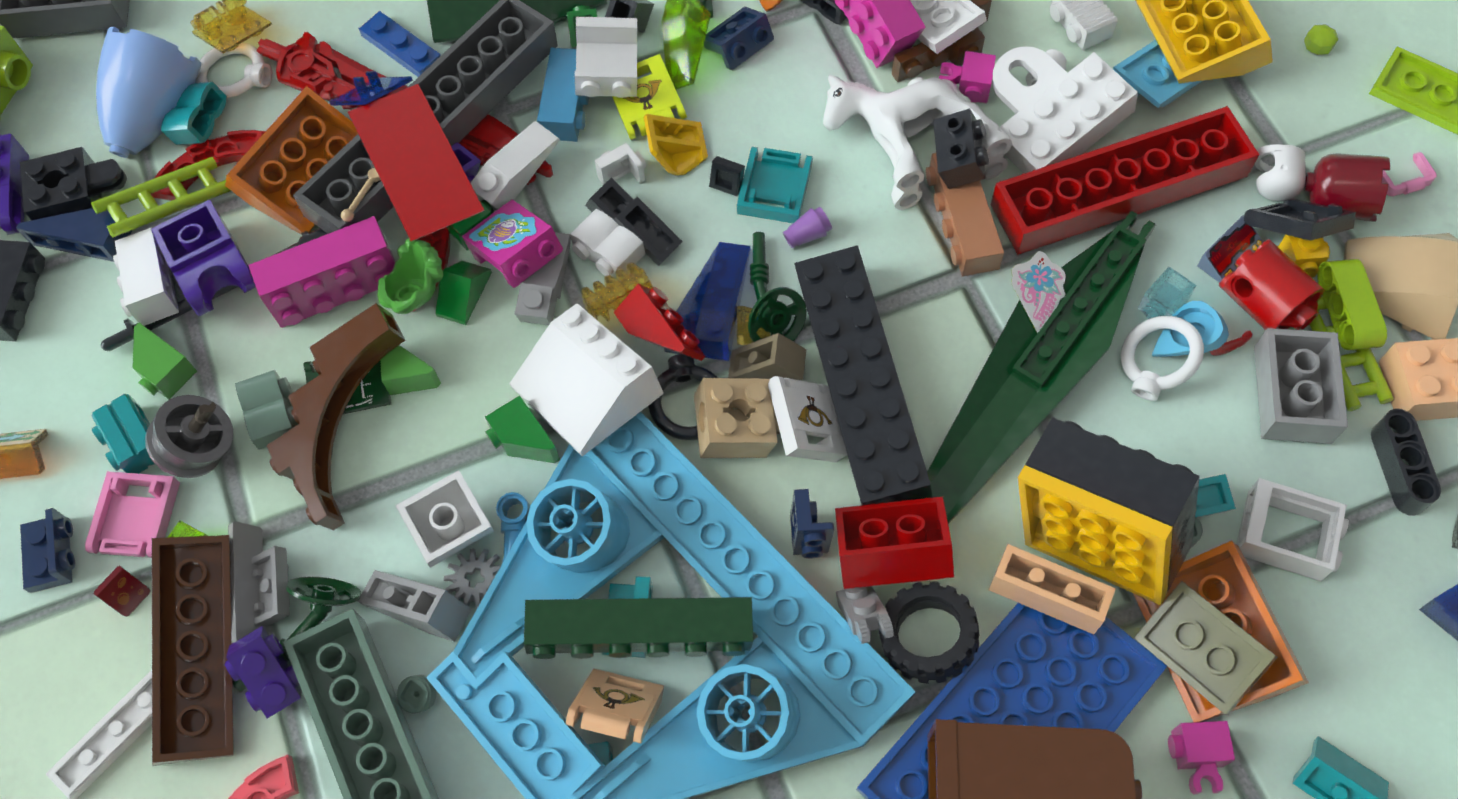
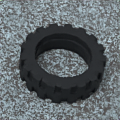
(939, 666)

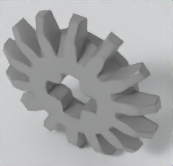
(462, 585)

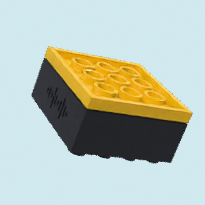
(1108, 509)

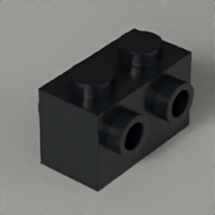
(960, 148)

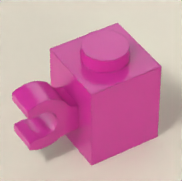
(973, 77)
(1202, 748)

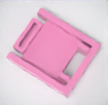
(128, 523)

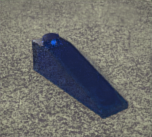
(713, 300)

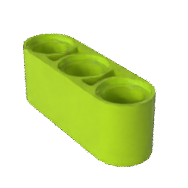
(1352, 304)

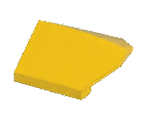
(675, 143)

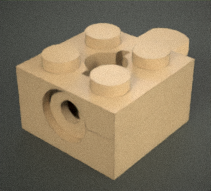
(737, 432)

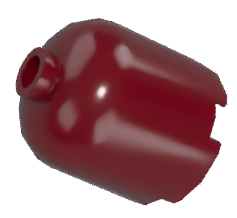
(1350, 183)

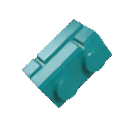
(123, 429)

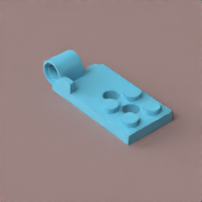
(1152, 76)

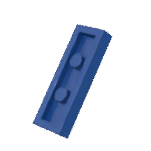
(398, 43)

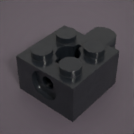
(66, 182)

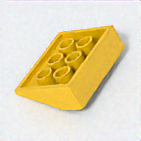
(1208, 37)

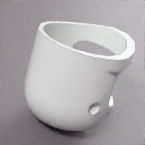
(1286, 177)

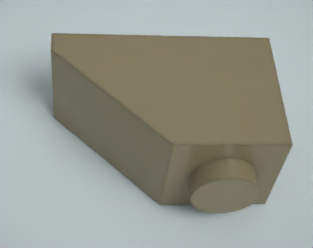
(768, 358)

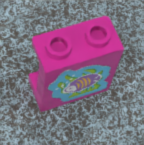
(513, 242)

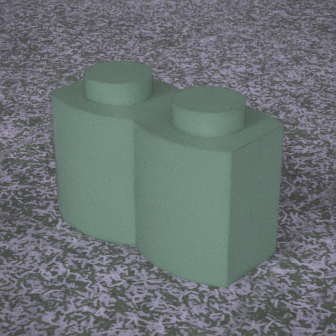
(266, 407)

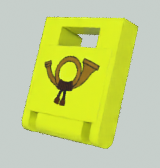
(654, 96)

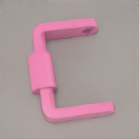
(1414, 184)

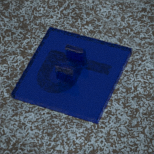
(370, 91)

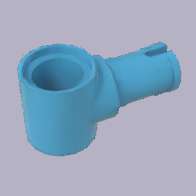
(511, 527)

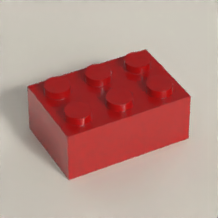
(894, 542)

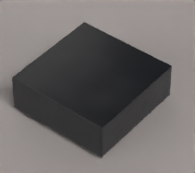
(726, 175)

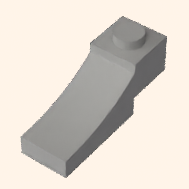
(540, 291)

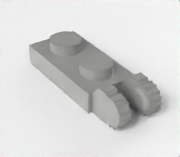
(864, 612)

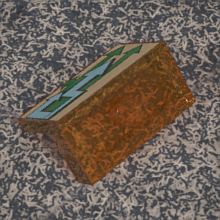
(21, 453)

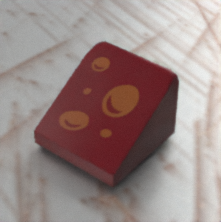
(122, 591)

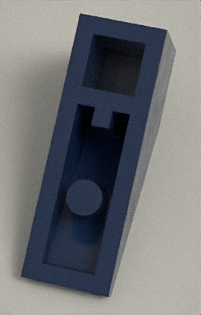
(75, 233)

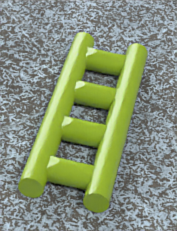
(153, 211)
(1361, 357)

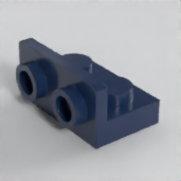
(740, 36)
(807, 535)
(47, 552)

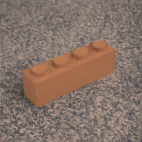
(967, 224)

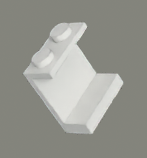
(606, 57)

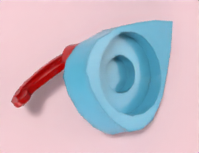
(1210, 326)

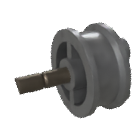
(189, 436)

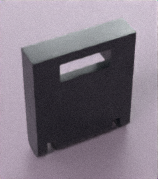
(1301, 219)

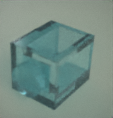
(1166, 294)

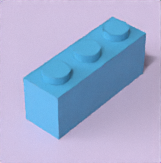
(559, 106)

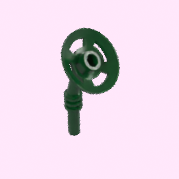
(772, 314)
(322, 595)

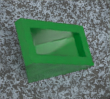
(460, 291)

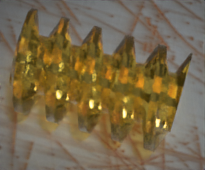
(614, 292)

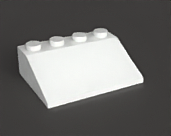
(585, 380)

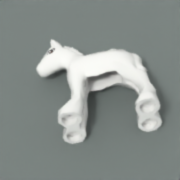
(904, 114)

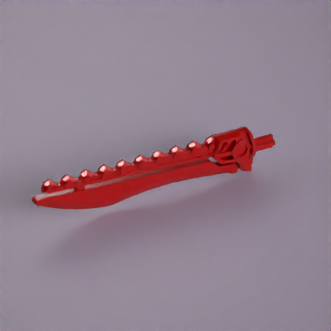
(312, 66)

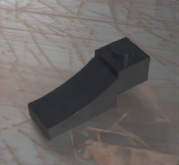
(635, 216)

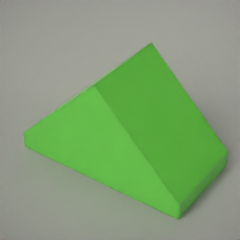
(406, 373)

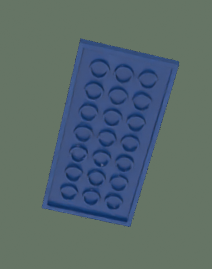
(1026, 675)

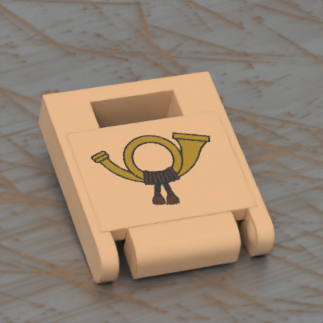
(614, 703)

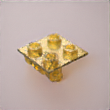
(229, 26)

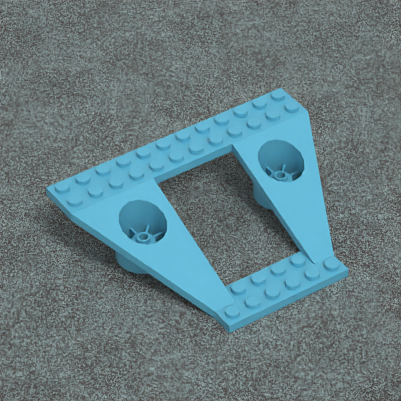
(826, 680)

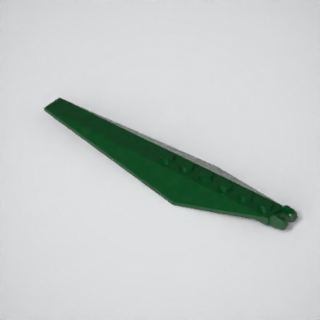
(1034, 370)

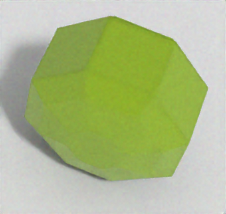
(1321, 39)

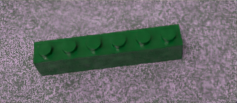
(638, 626)

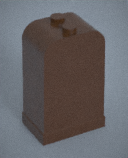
(1028, 762)

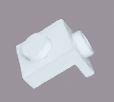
(619, 163)

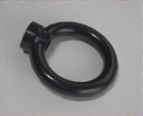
(680, 370)

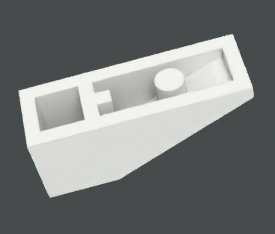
(514, 165)

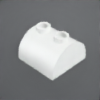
(444, 518)

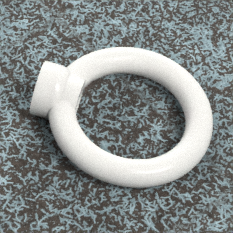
(255, 74)
(1147, 383)

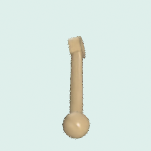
(347, 214)

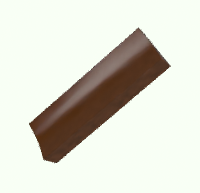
(190, 649)

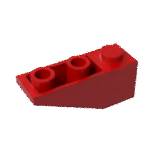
(651, 319)

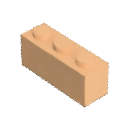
(1052, 589)

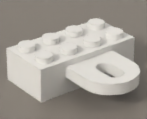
(1062, 110)

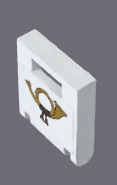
(806, 410)

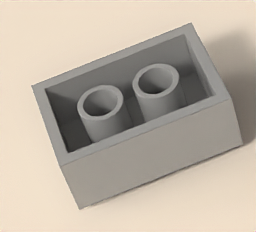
(1300, 386)

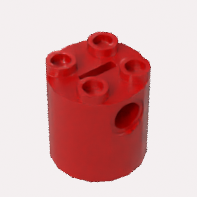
(1273, 288)

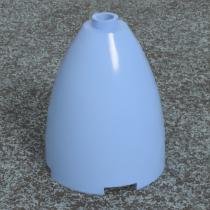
(137, 86)

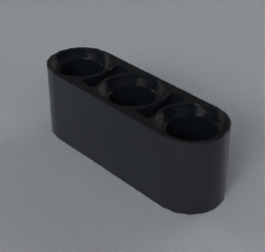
(1400, 477)

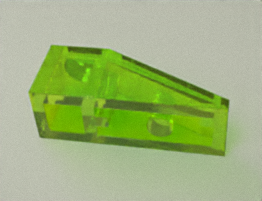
(683, 36)

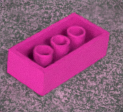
(883, 26)
(323, 272)

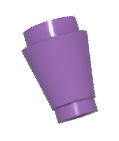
(808, 228)

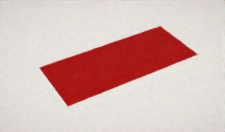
(415, 162)

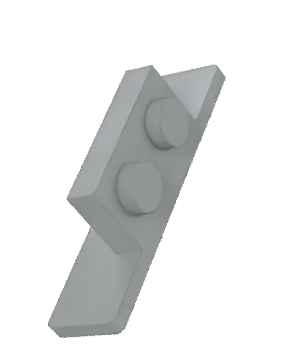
(256, 581)

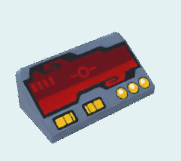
(1222, 255)

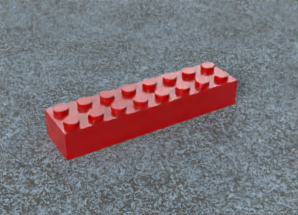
(1122, 179)

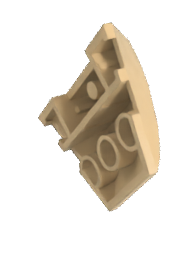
(1412, 278)

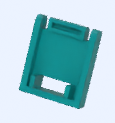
(774, 181)

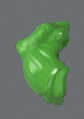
(412, 278)

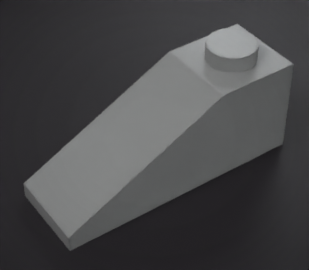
(415, 604)

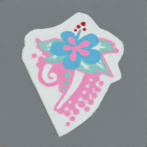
(1038, 287)

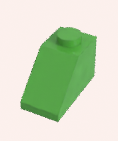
(159, 364)

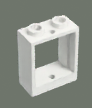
(1334, 527)

